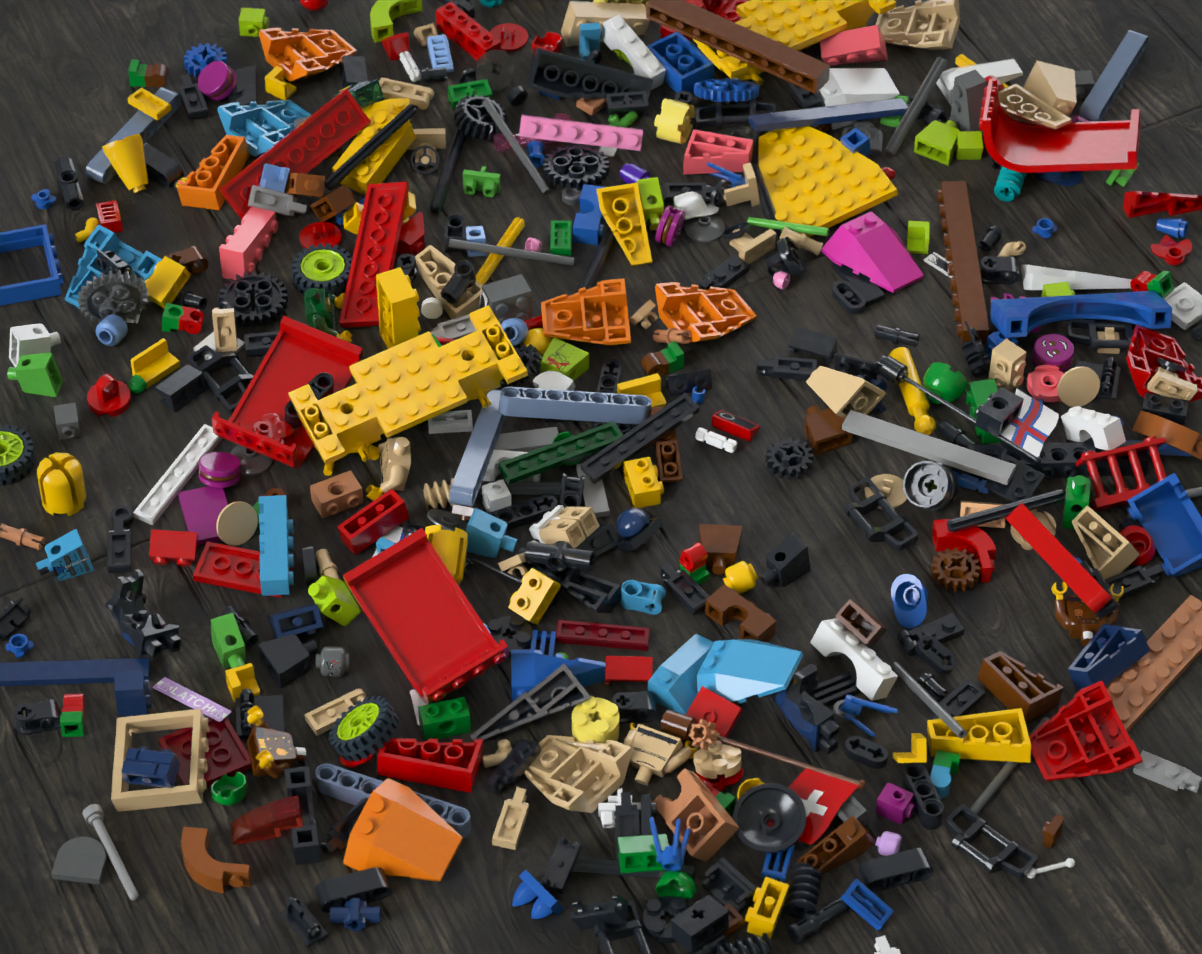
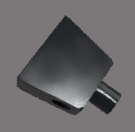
(786, 562)
(287, 658)

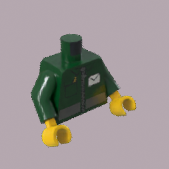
(321, 311)

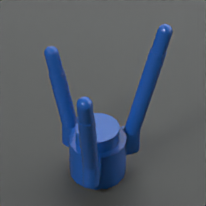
(735, 179)
(853, 706)
(672, 856)

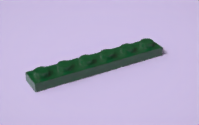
(559, 453)

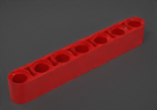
(1058, 558)

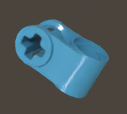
(640, 596)

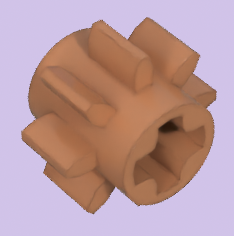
(704, 734)

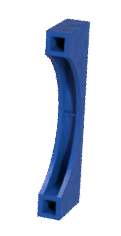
(1022, 315)

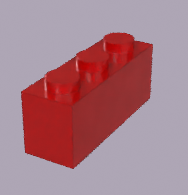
(373, 522)

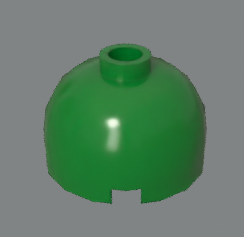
(944, 382)

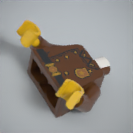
(1078, 617)
(270, 749)

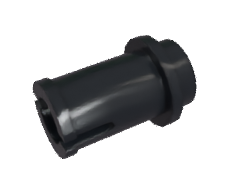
(433, 74)
(993, 234)
(932, 686)

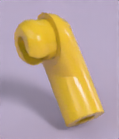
(83, 235)

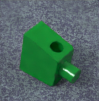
(1076, 493)

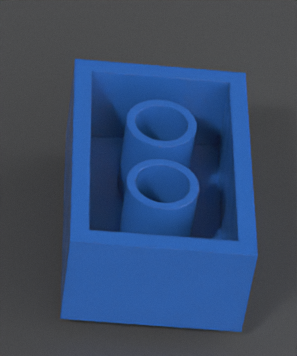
(682, 62)

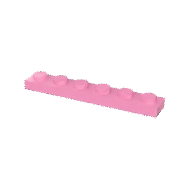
(580, 132)

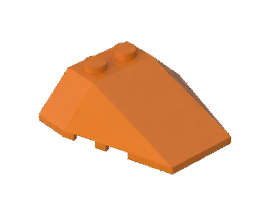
(303, 52)
(702, 311)
(590, 315)
(401, 836)

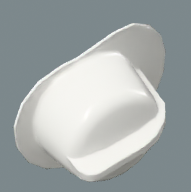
(693, 205)

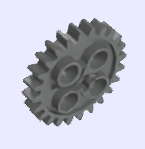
(114, 295)

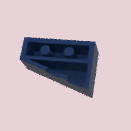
(1107, 655)

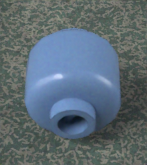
(517, 326)
(111, 330)

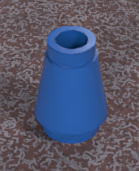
(1173, 227)

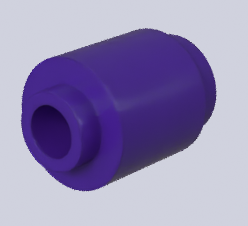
(631, 173)

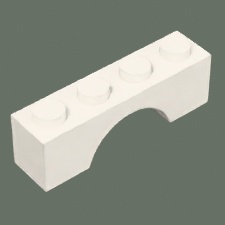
(620, 36)
(873, 675)

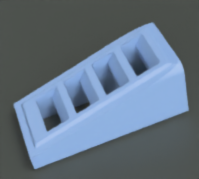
(439, 52)

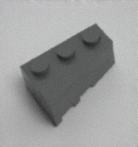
(967, 101)

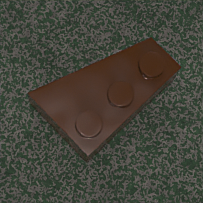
(1018, 687)

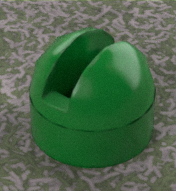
(137, 384)

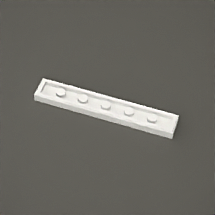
(176, 476)

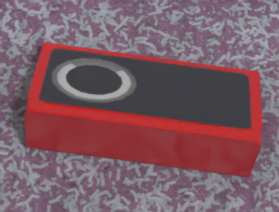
(734, 425)

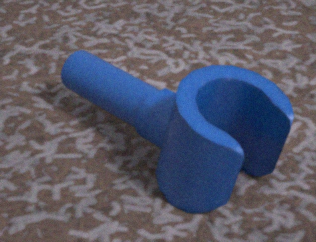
(698, 397)

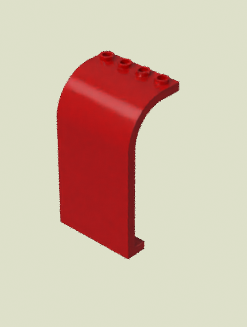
(1068, 148)
(290, 363)
(424, 617)

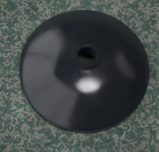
(770, 804)

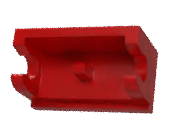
(628, 668)

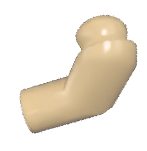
(1012, 249)

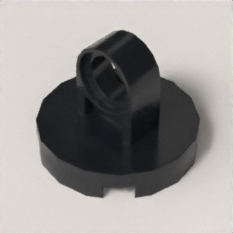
(787, 258)

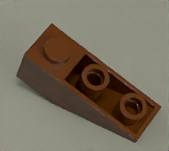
(840, 846)

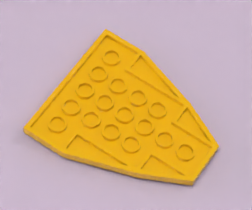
(818, 178)

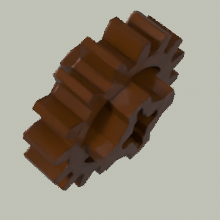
(955, 569)

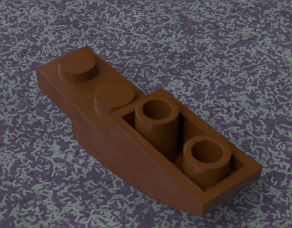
(667, 456)

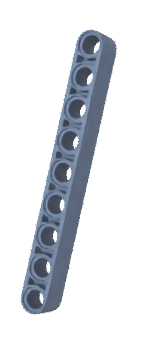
(478, 453)

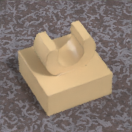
(644, 313)
(1108, 334)
(513, 563)

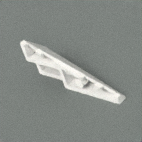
(1036, 276)

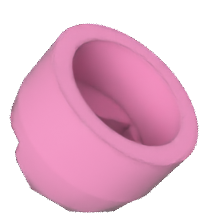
(533, 244)
(781, 280)

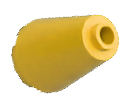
(128, 161)

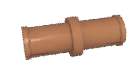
(672, 334)
(22, 537)

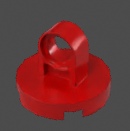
(108, 396)

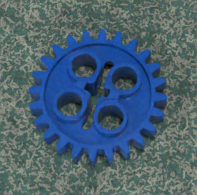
(726, 90)

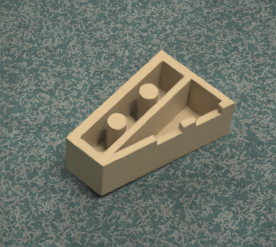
(1103, 544)

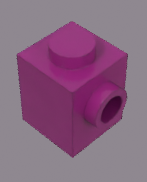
(895, 803)

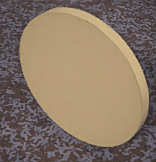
(1078, 386)
(892, 488)
(236, 523)

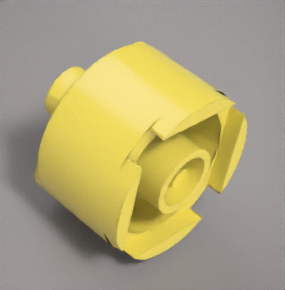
(674, 121)
(595, 720)

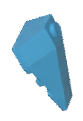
(676, 679)

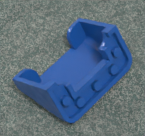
(1172, 523)

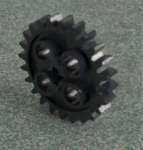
(575, 166)
(269, 298)

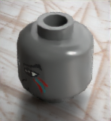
(333, 661)

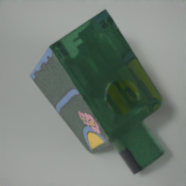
(372, 89)

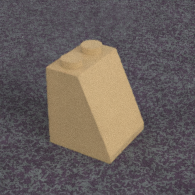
(1053, 85)
(844, 391)

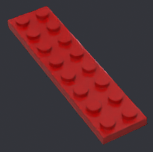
(301, 148)
(373, 251)

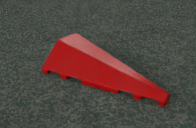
(1144, 203)

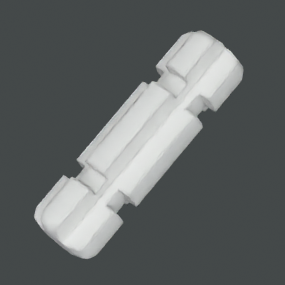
(410, 66)
(716, 440)

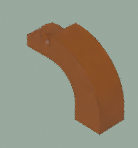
(1175, 434)
(204, 869)

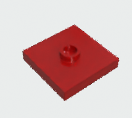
(715, 709)

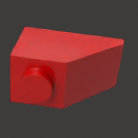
(412, 236)

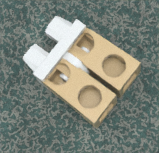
(565, 525)

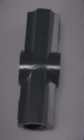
(69, 183)
(560, 556)

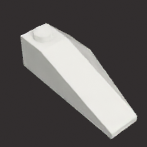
(1001, 70)

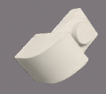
(553, 380)

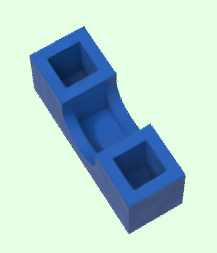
(589, 222)

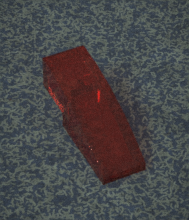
(268, 820)

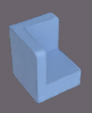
(274, 177)

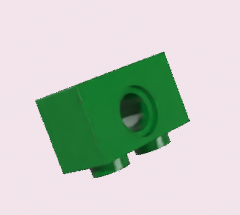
(444, 719)

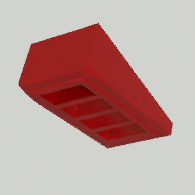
(109, 216)

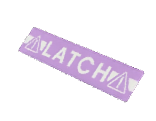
(192, 699)

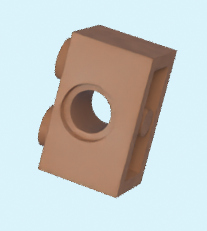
(336, 494)

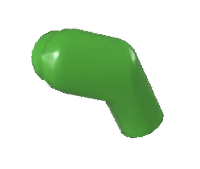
(626, 121)

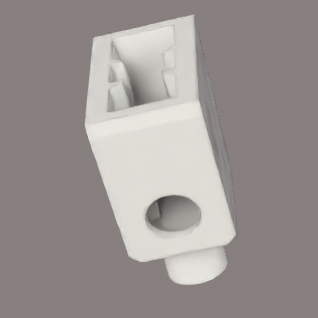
(30, 340)

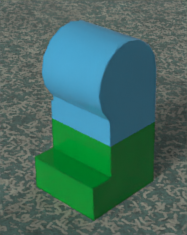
(944, 765)

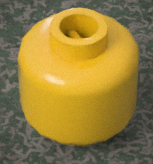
(740, 577)

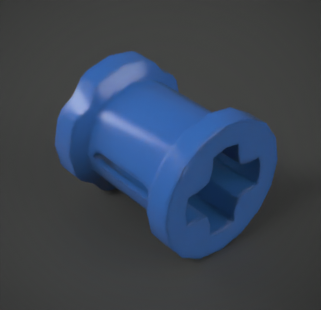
(538, 148)

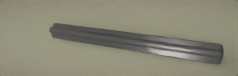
(916, 106)

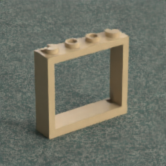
(160, 797)

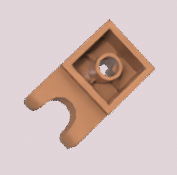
(700, 813)

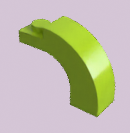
(386, 11)

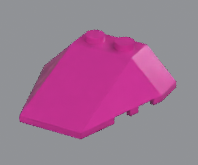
(875, 251)

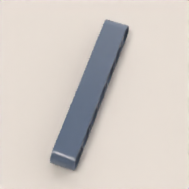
(1114, 76)
(100, 167)
(574, 405)
(353, 787)

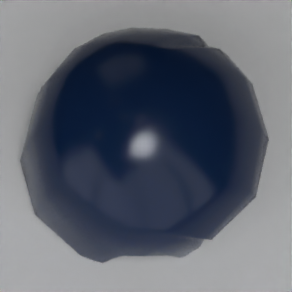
(631, 522)

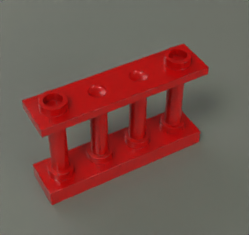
(1102, 500)

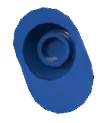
(909, 600)

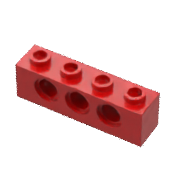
(465, 31)

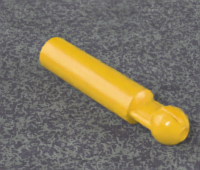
(914, 398)

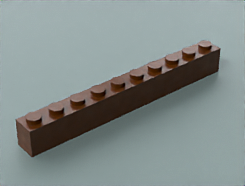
(740, 43)
(963, 260)

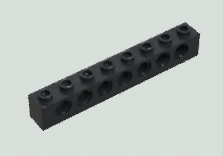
(1061, 458)

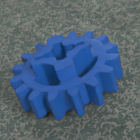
(201, 56)

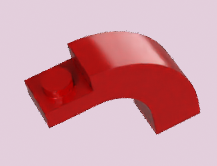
(971, 539)

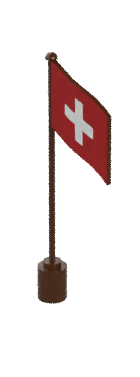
(819, 789)

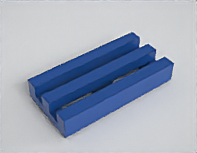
(543, 637)
(774, 873)
(864, 907)

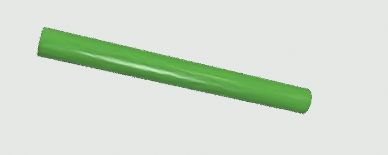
(792, 226)

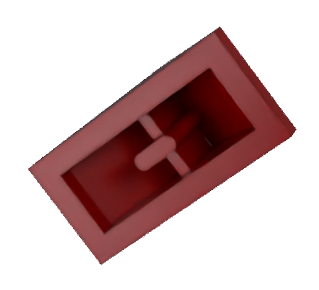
(395, 45)

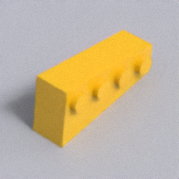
(988, 737)

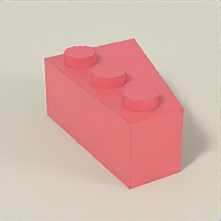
(854, 46)
(718, 149)

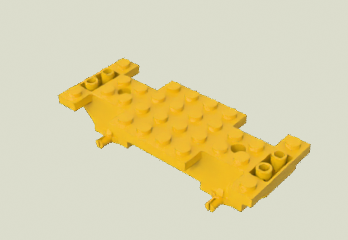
(794, 25)
(408, 387)

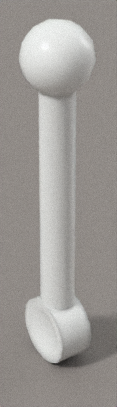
(1069, 863)

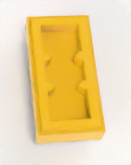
(149, 104)

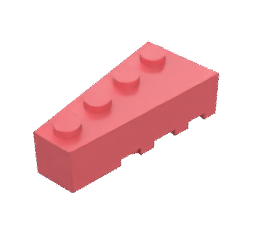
(247, 243)

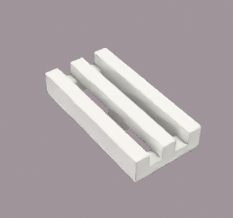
(448, 423)

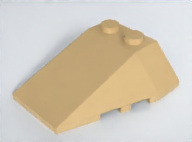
(924, 25)
(578, 772)

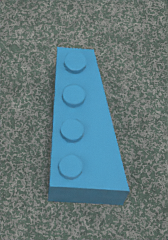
(275, 546)

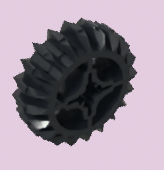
(474, 118)

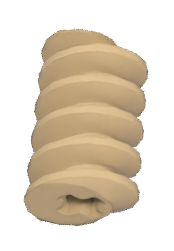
(437, 494)

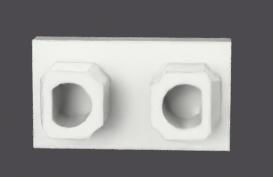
(606, 810)

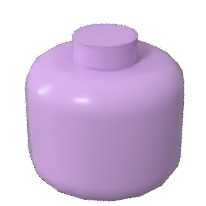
(888, 843)

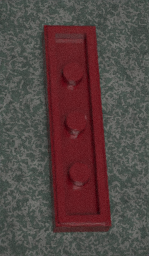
(602, 635)

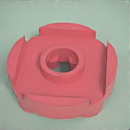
(1037, 383)

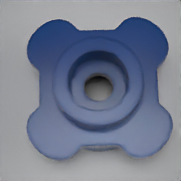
(43, 199)
(1044, 228)
(19, 645)

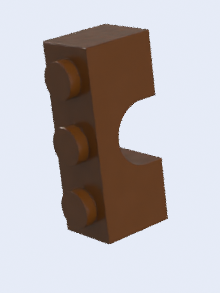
(728, 605)

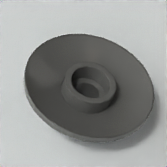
(704, 228)
(251, 461)
(446, 519)

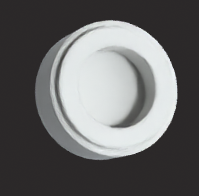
(432, 308)

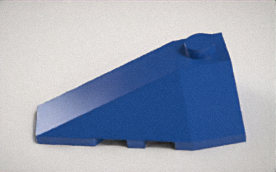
(532, 667)

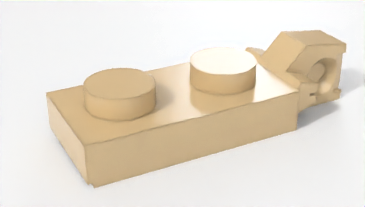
(511, 821)

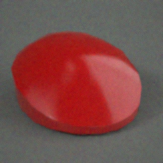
(1141, 541)

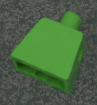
(37, 374)
(228, 641)

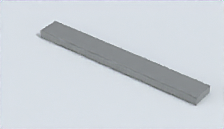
(929, 447)

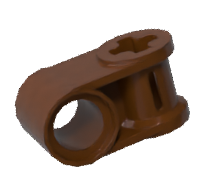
(191, 259)

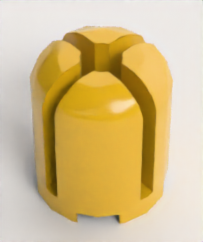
(61, 484)
(450, 548)

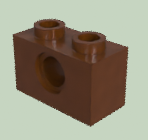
(333, 203)

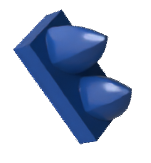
(530, 889)

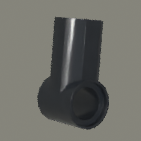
(459, 282)

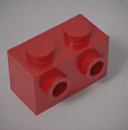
(173, 547)

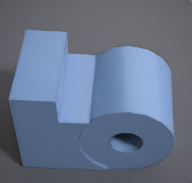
(477, 235)

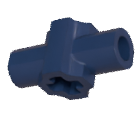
(355, 914)

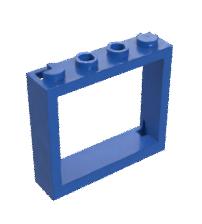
(34, 289)

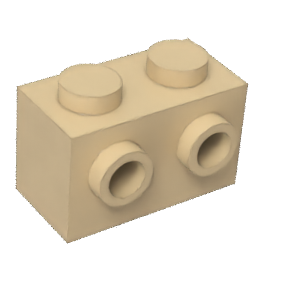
(1007, 365)

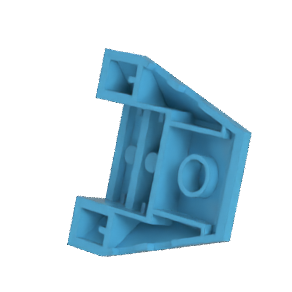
(260, 124)
(106, 240)
(747, 668)

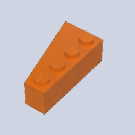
(221, 166)

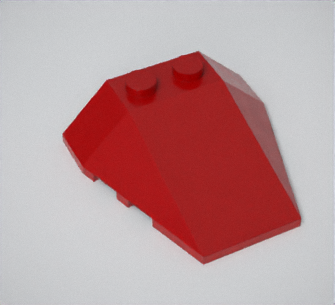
(1143, 354)
(1084, 738)

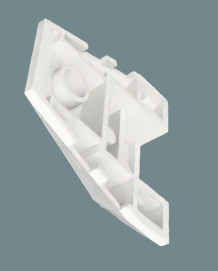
(856, 86)

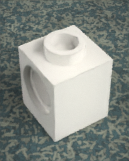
(495, 496)

